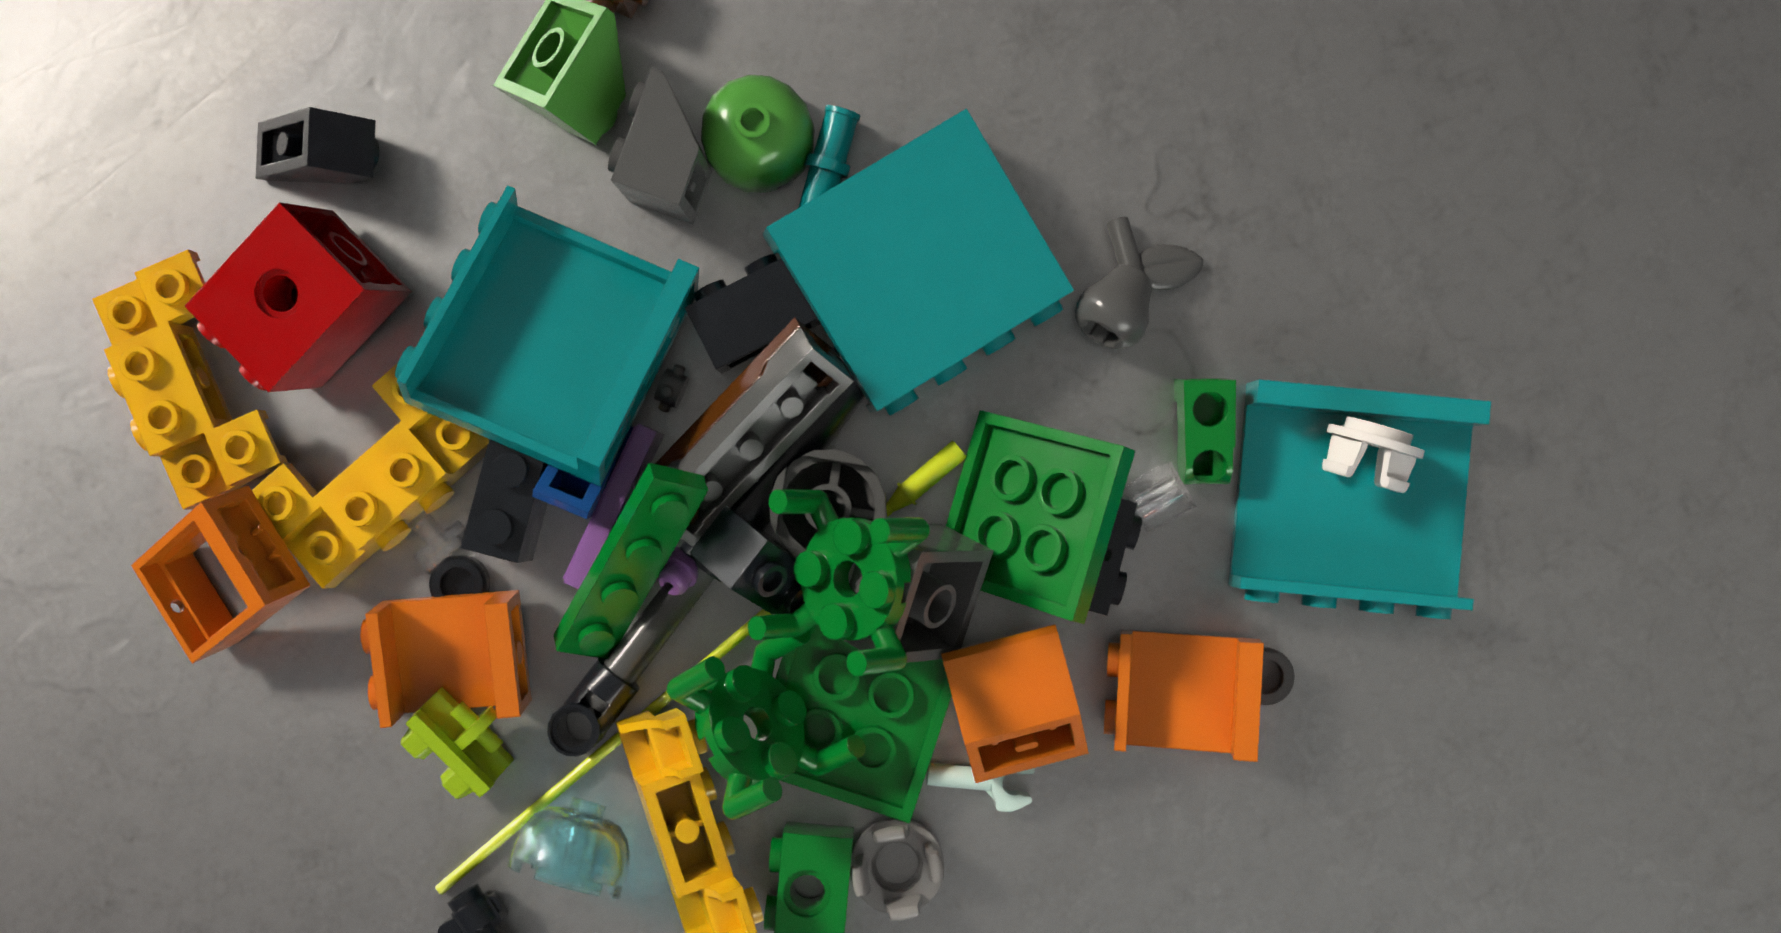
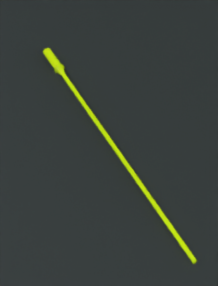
(904, 495)

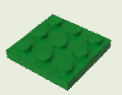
(1043, 509)
(890, 711)

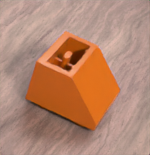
(1015, 703)

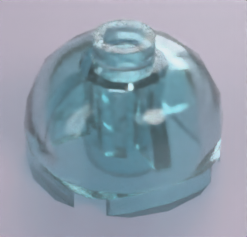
(574, 848)

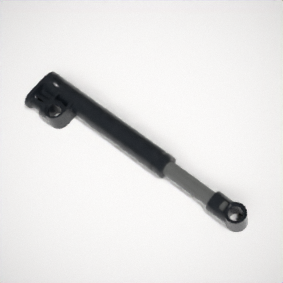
(612, 681)

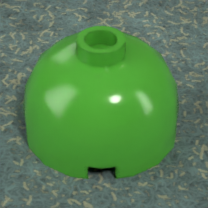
(757, 133)

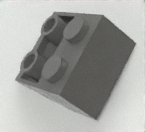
(660, 158)

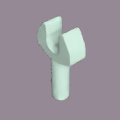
(962, 777)

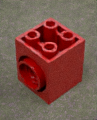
(296, 299)

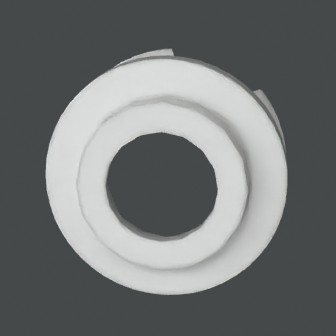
(1394, 456)

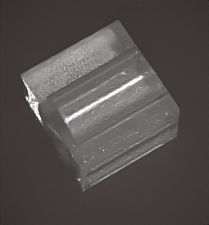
(1159, 496)

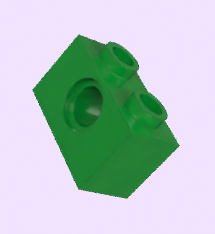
(813, 851)

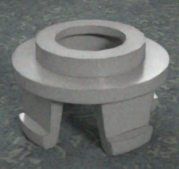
(903, 899)

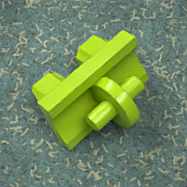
(460, 741)

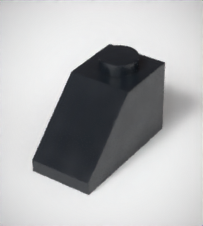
(316, 147)

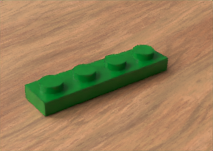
(630, 561)

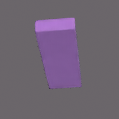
(631, 464)

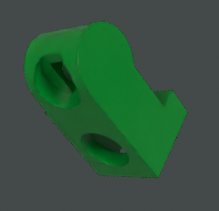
(1205, 429)

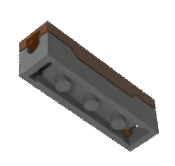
(757, 419)

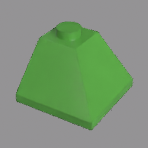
(569, 68)

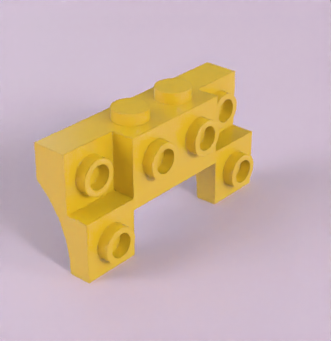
(172, 388)
(375, 495)
(690, 843)

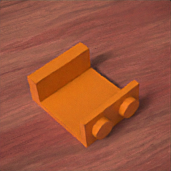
(452, 642)
(1186, 692)

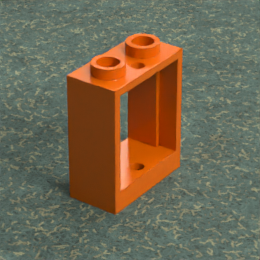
(248, 552)

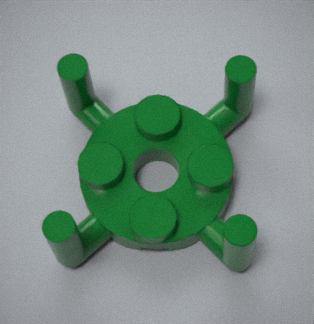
(823, 573)
(778, 713)

